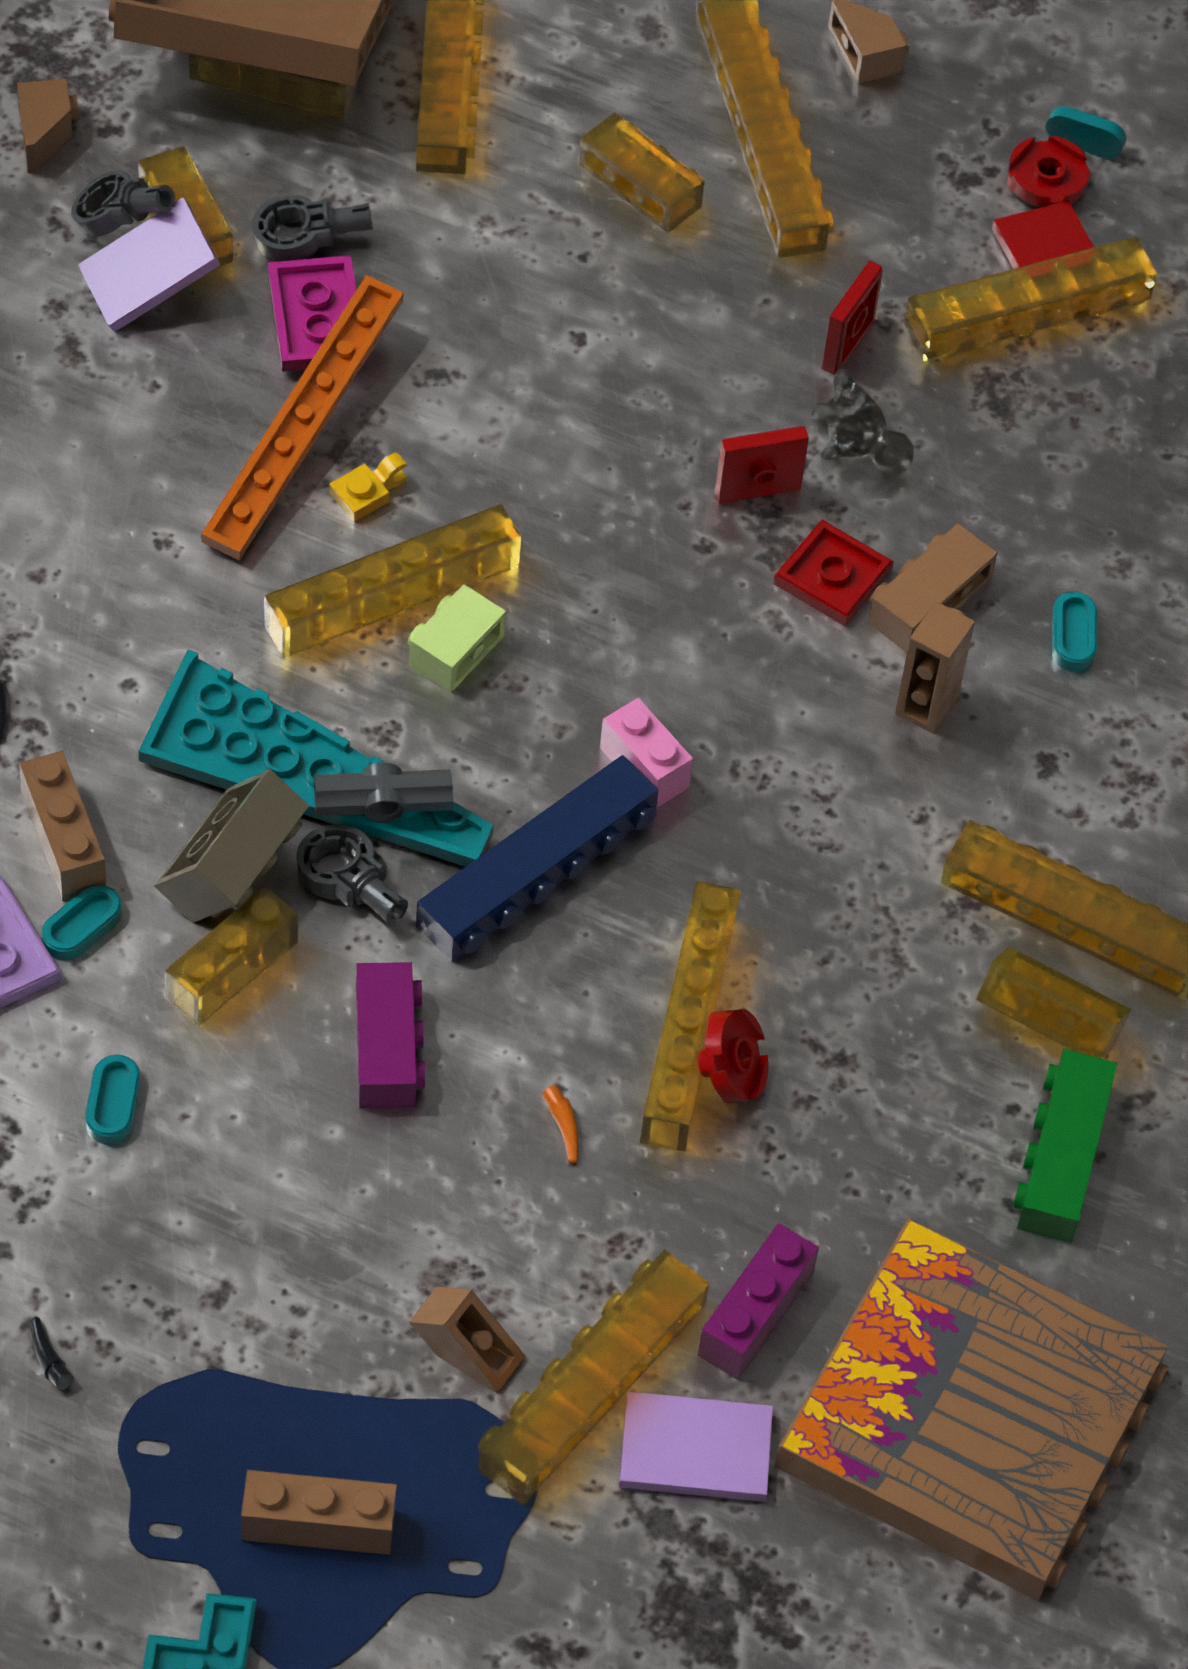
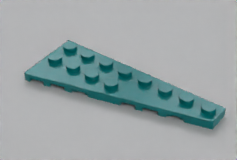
(229, 733)

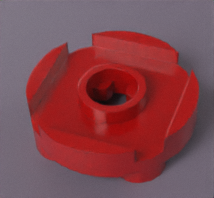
(1041, 189)
(733, 1056)

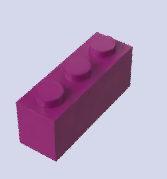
(388, 1035)
(757, 1301)

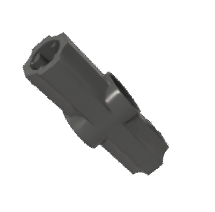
(383, 792)

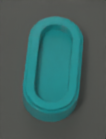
(1087, 131)
(1074, 631)
(82, 922)
(112, 1099)

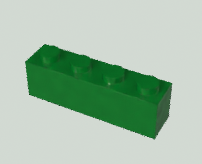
(1066, 1146)

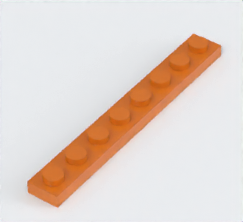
(302, 418)

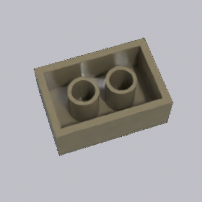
(233, 847)

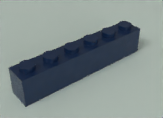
(537, 858)

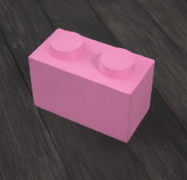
(649, 747)

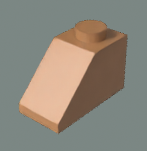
(867, 40)
(45, 119)
(467, 1336)

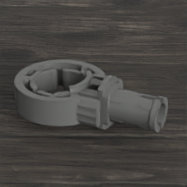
(127, 200)
(318, 229)
(357, 880)

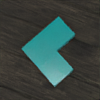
(222, 1638)

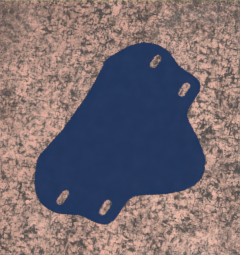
(313, 1600)

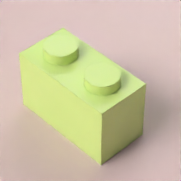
(456, 637)

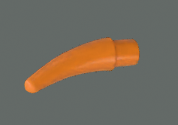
(564, 1116)

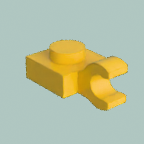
(366, 491)

